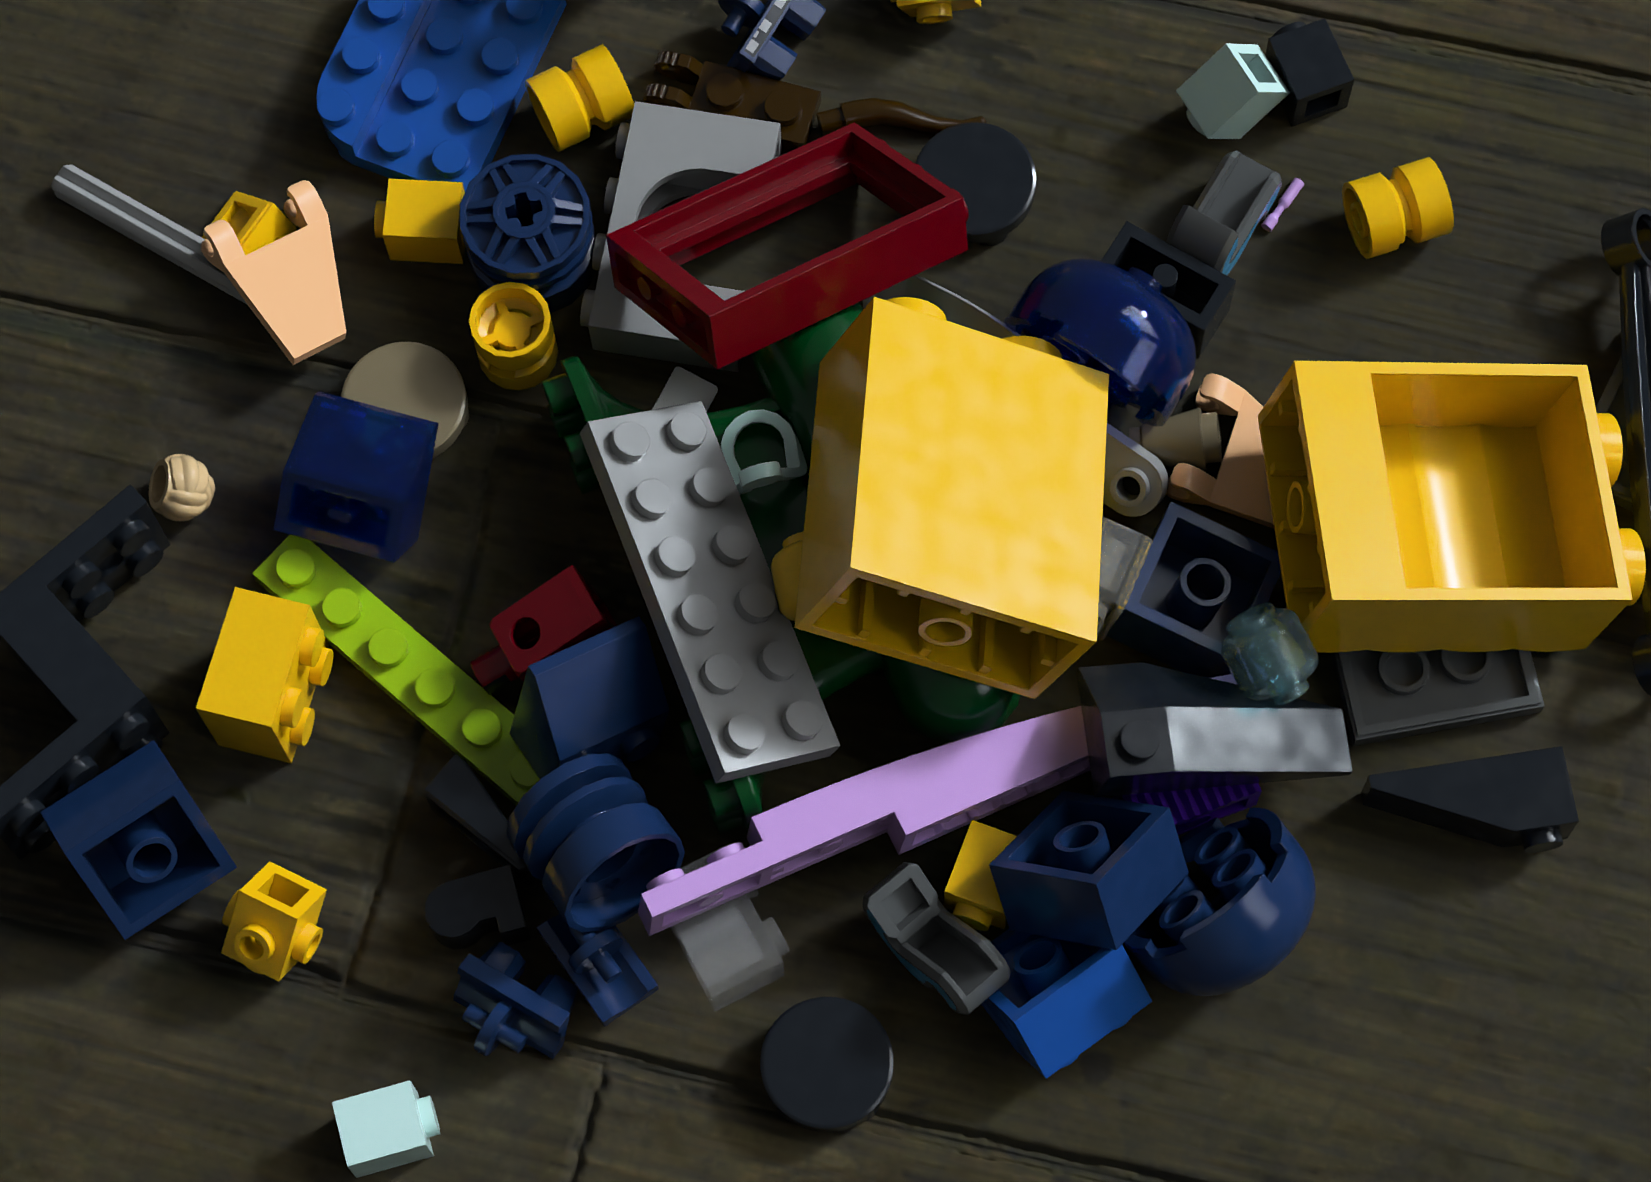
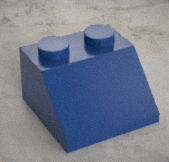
(1062, 997)

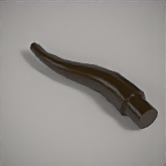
(878, 112)

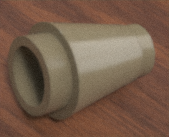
(1184, 438)

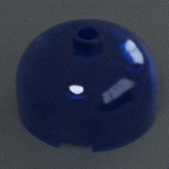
(1115, 326)

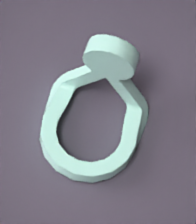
(767, 472)

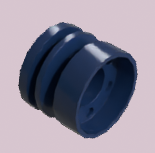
(547, 255)
(592, 841)

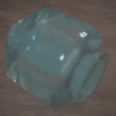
(1269, 653)

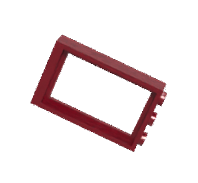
(650, 251)

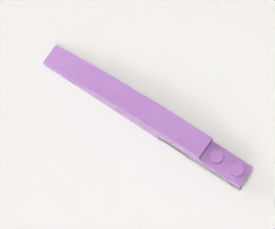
(907, 799)

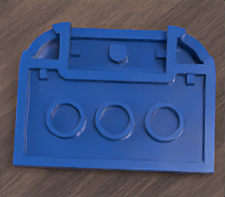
(431, 83)

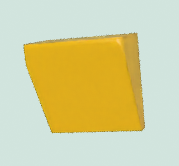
(254, 221)

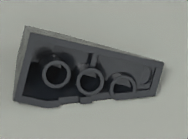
(1188, 731)

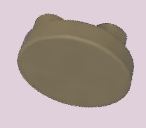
(413, 382)

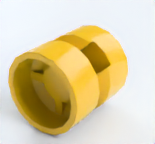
(580, 98)
(1408, 205)
(513, 335)

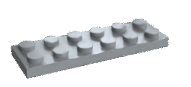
(709, 591)

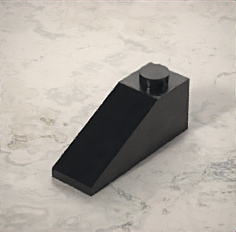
(1489, 799)

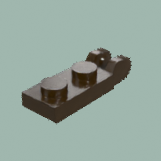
(737, 94)

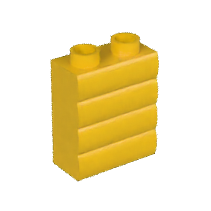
(1447, 506)

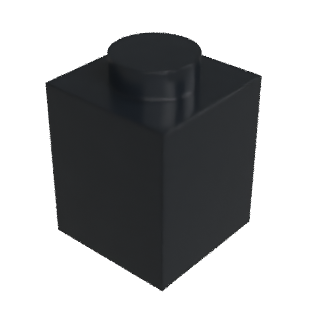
(1311, 70)

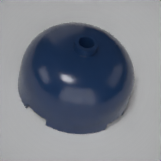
(1244, 929)

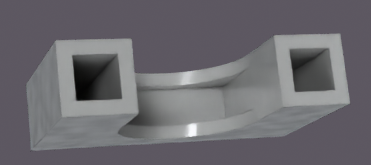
(666, 158)

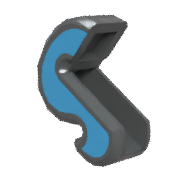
(1226, 212)
(932, 941)

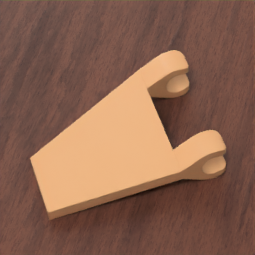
(289, 281)
(1242, 477)

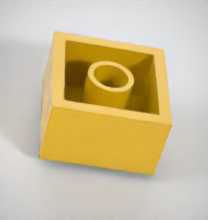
(265, 676)

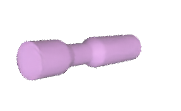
(1283, 203)

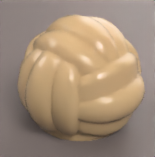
(180, 487)

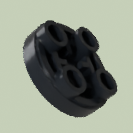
(990, 173)
(827, 1064)

